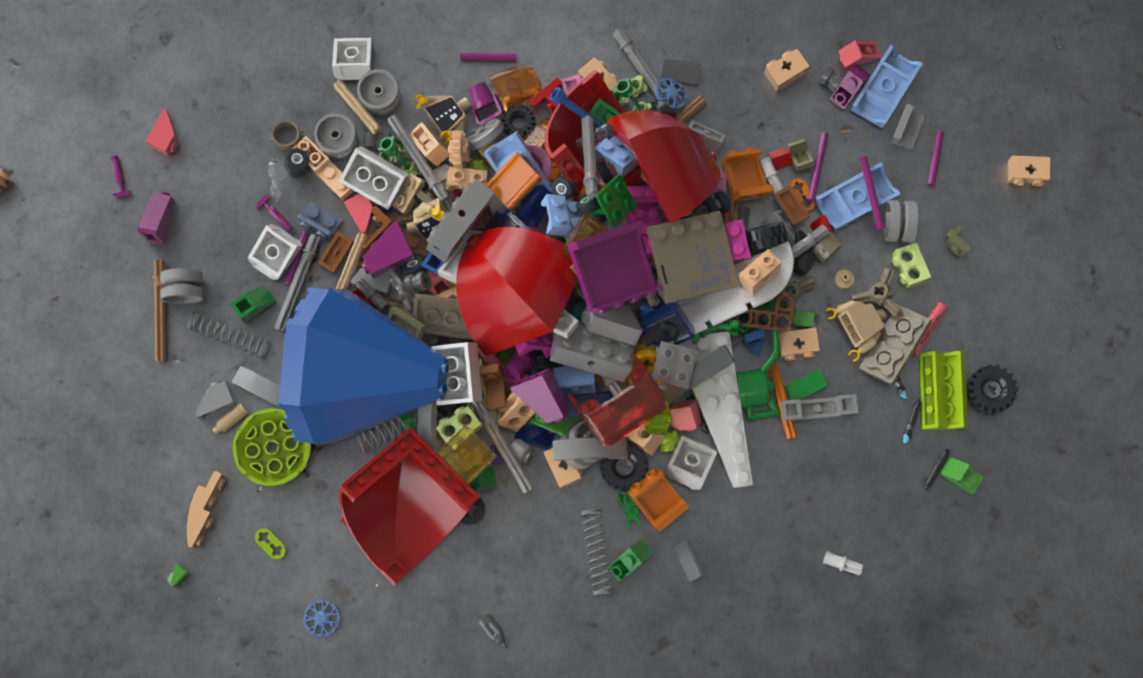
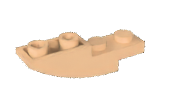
(324, 168)
(199, 518)

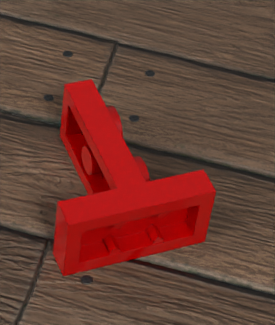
(544, 97)

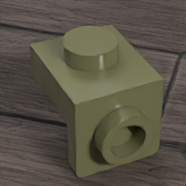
(800, 155)
(955, 243)

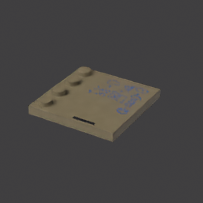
(692, 257)

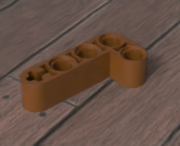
(774, 317)

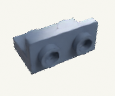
(320, 220)

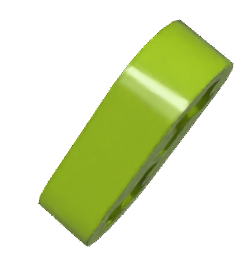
(267, 547)

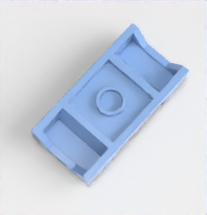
(886, 87)
(504, 150)
(617, 154)
(851, 199)
(563, 215)

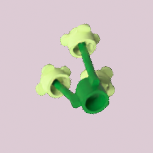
(631, 88)
(389, 151)

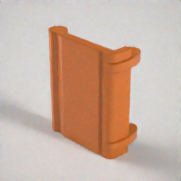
(514, 181)

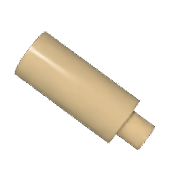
(230, 419)

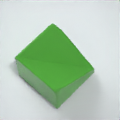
(803, 319)
(178, 576)

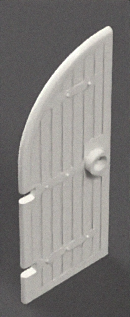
(731, 302)

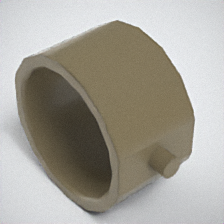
(278, 126)
(827, 247)

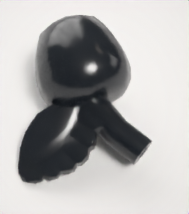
(806, 260)

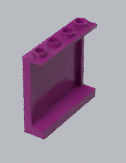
(613, 268)

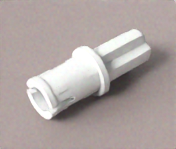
(771, 174)
(843, 563)

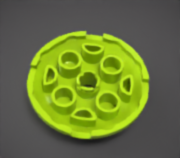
(253, 454)

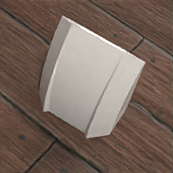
(351, 58)
(274, 251)
(691, 462)

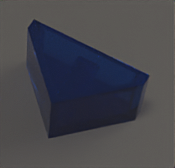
(531, 205)
(535, 436)

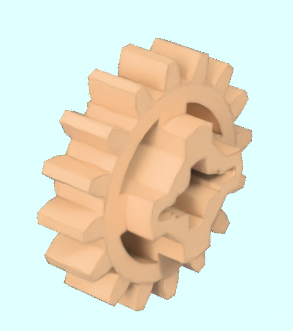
(459, 149)

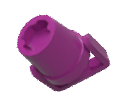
(482, 99)
(518, 366)

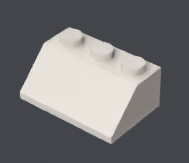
(373, 177)
(463, 374)

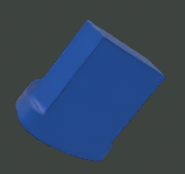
(754, 342)

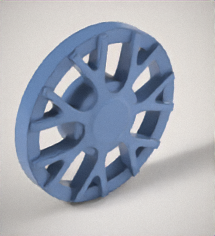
(671, 93)
(321, 618)

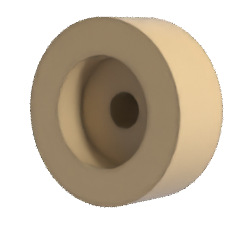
(840, 280)

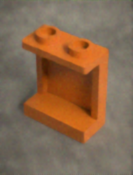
(746, 175)
(657, 499)

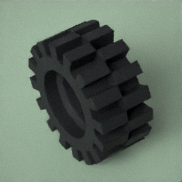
(518, 111)

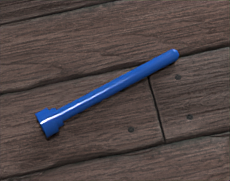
(559, 97)

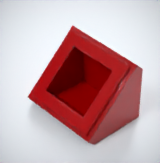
(781, 158)

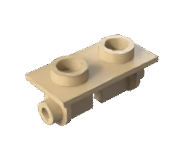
(405, 200)

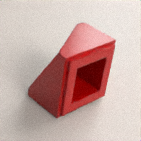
(822, 220)

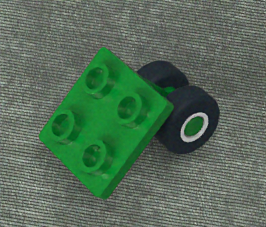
(610, 203)

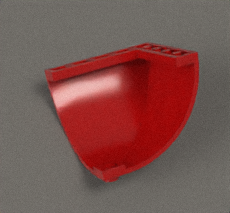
(566, 128)
(671, 158)
(512, 286)
(405, 526)

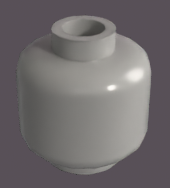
(522, 451)

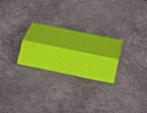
(943, 390)

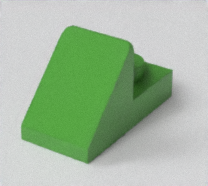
(961, 475)

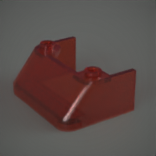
(625, 410)

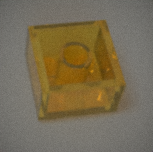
(467, 454)

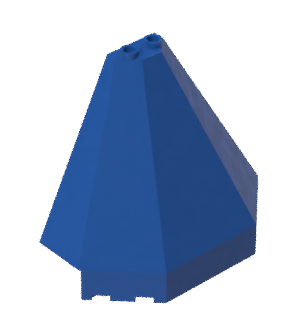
(352, 368)

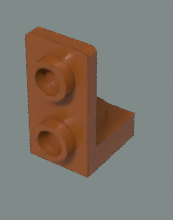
(380, 218)
(494, 386)

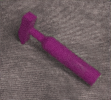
(119, 178)
(273, 211)

